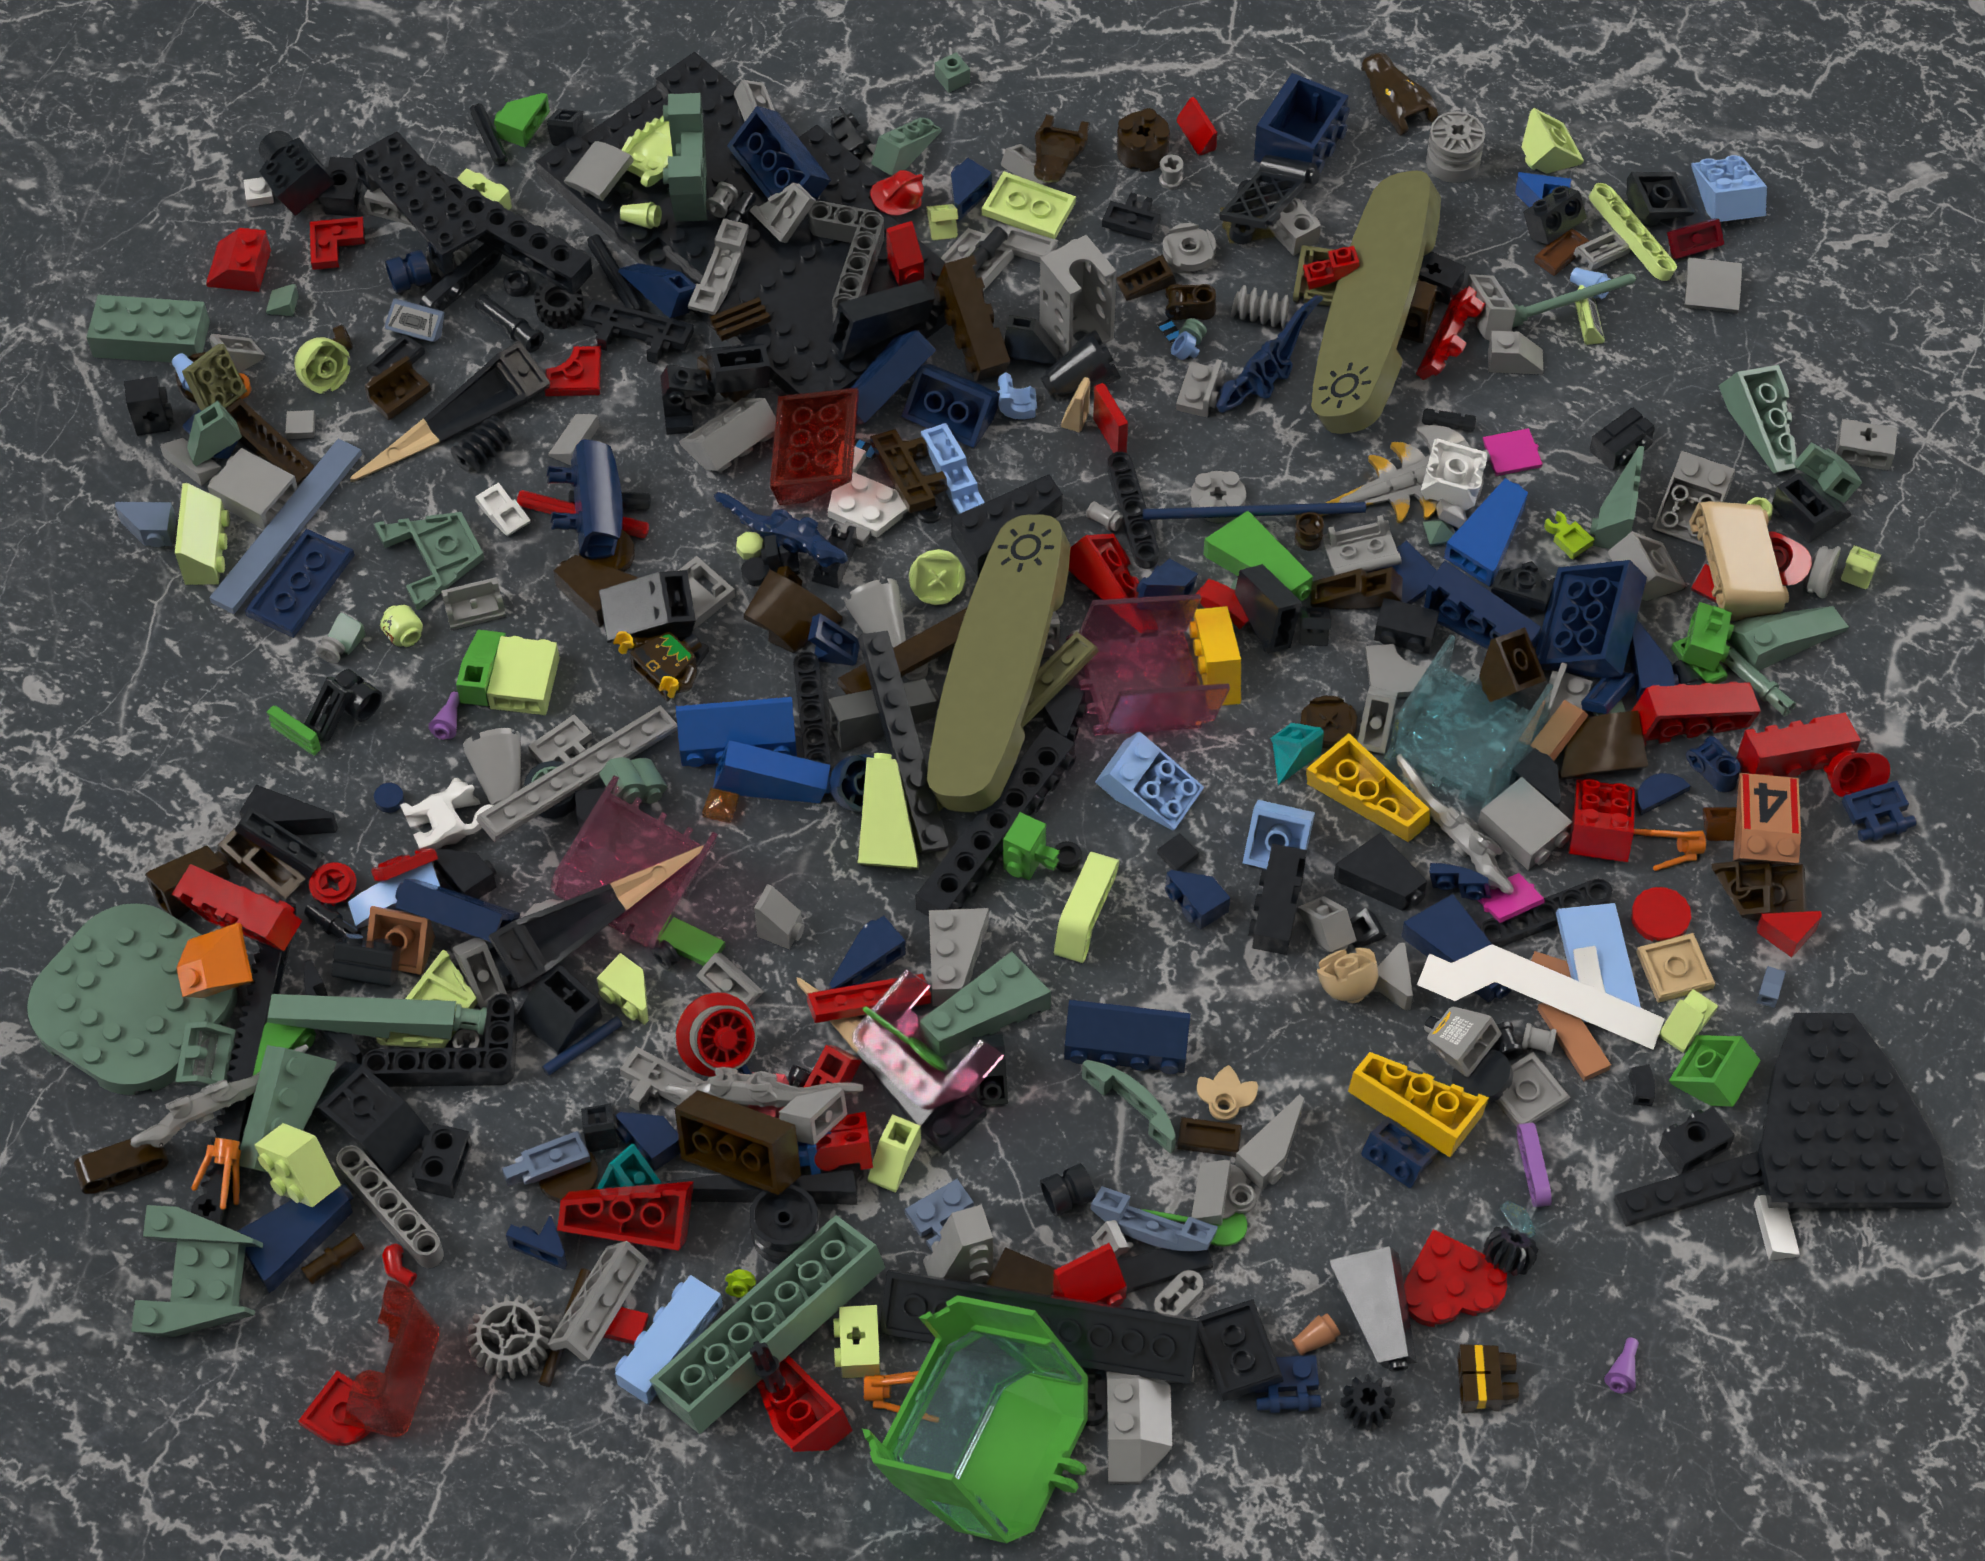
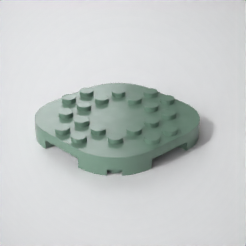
(117, 999)

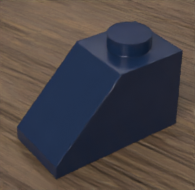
(969, 186)

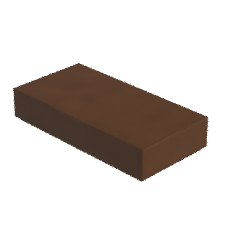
(1560, 252)

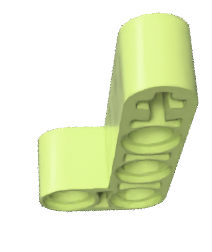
(1085, 906)

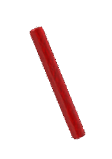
(549, 505)

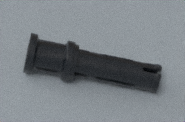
(516, 328)

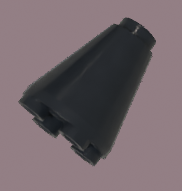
(1081, 361)

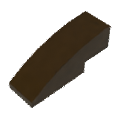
(1357, 589)
(260, 865)

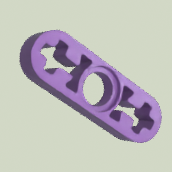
(1534, 1165)

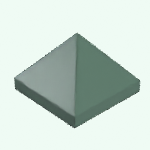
(1438, 531)

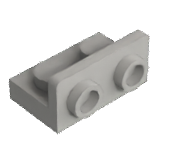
(1199, 388)
(1567, 688)

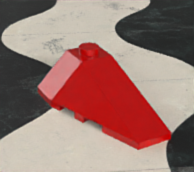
(1103, 566)
(803, 1411)

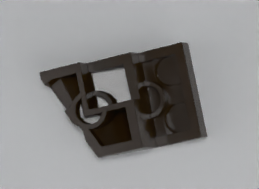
(786, 611)
(1605, 746)
(1763, 888)

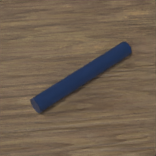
(582, 1046)

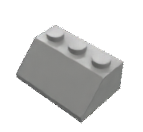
(731, 434)

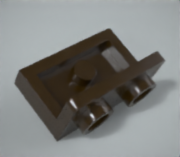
(396, 388)

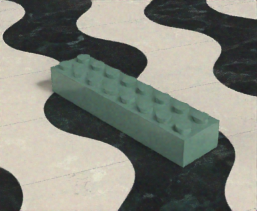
(777, 1311)

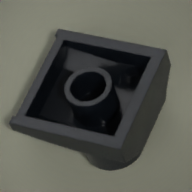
(1657, 197)

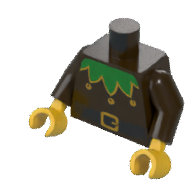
(662, 660)

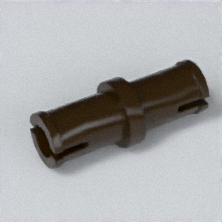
(332, 1258)

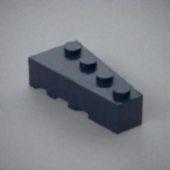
(1472, 609)

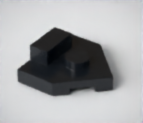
(1522, 588)

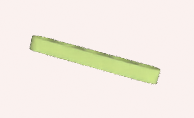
(1632, 231)

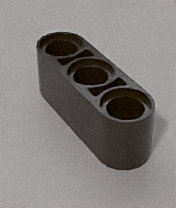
(118, 1165)

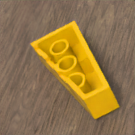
(1367, 787)
(1417, 1102)

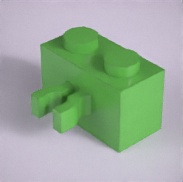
(1708, 636)
(1026, 848)

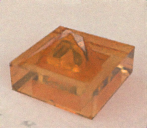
(720, 805)

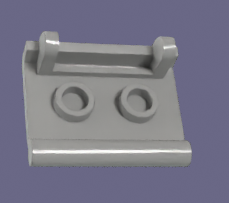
(1361, 547)

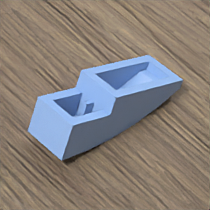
(384, 893)

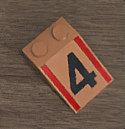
(1767, 820)

